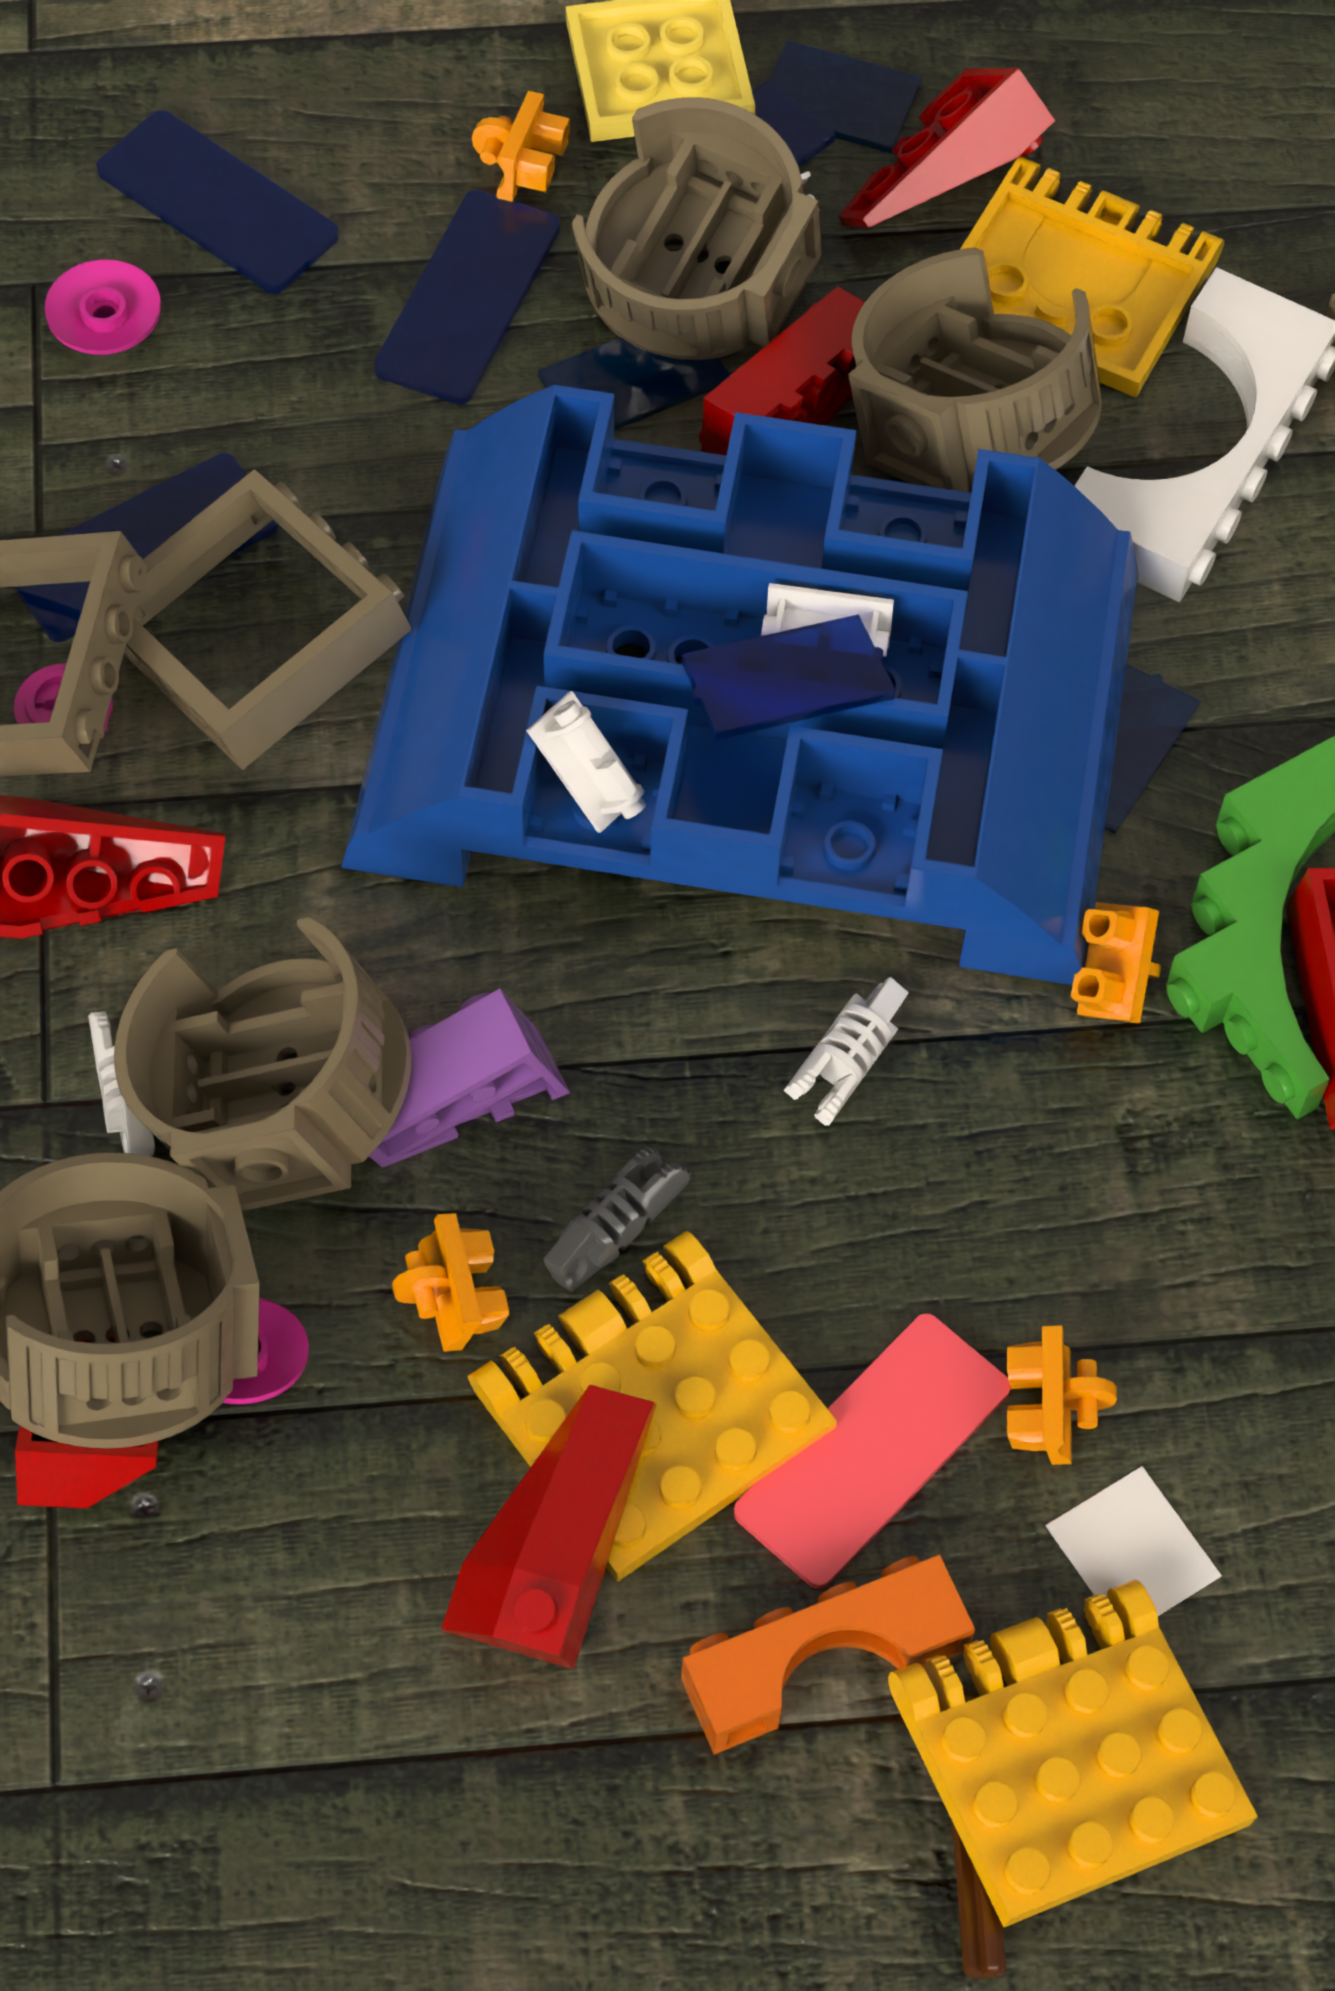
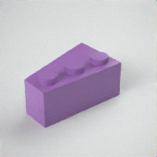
(467, 1069)

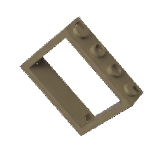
(96, 652)
(310, 674)

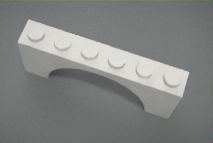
(1273, 360)

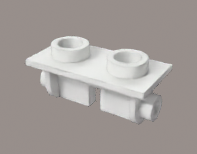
(799, 606)
(586, 763)

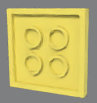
(653, 53)

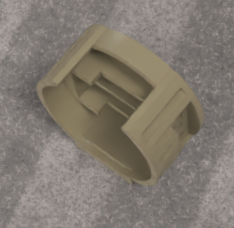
(720, 188)
(978, 383)
(212, 1069)
(80, 1276)

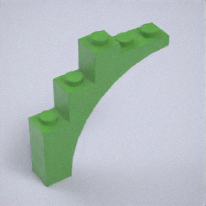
(1238, 969)

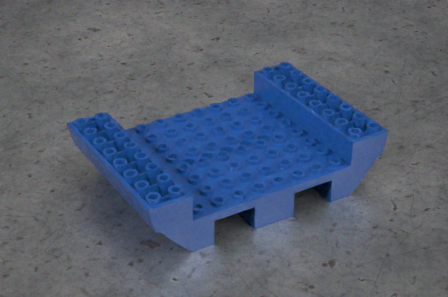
(943, 807)

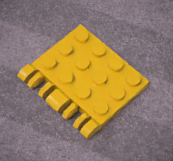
(1132, 285)
(719, 1385)
(1075, 1763)

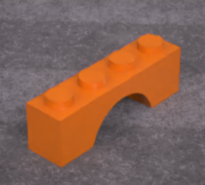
(900, 1617)

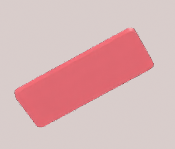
(888, 1441)

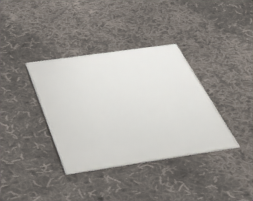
(1134, 1535)

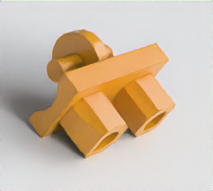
(516, 145)
(1116, 962)
(443, 1284)
(1048, 1367)

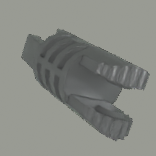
(615, 1218)

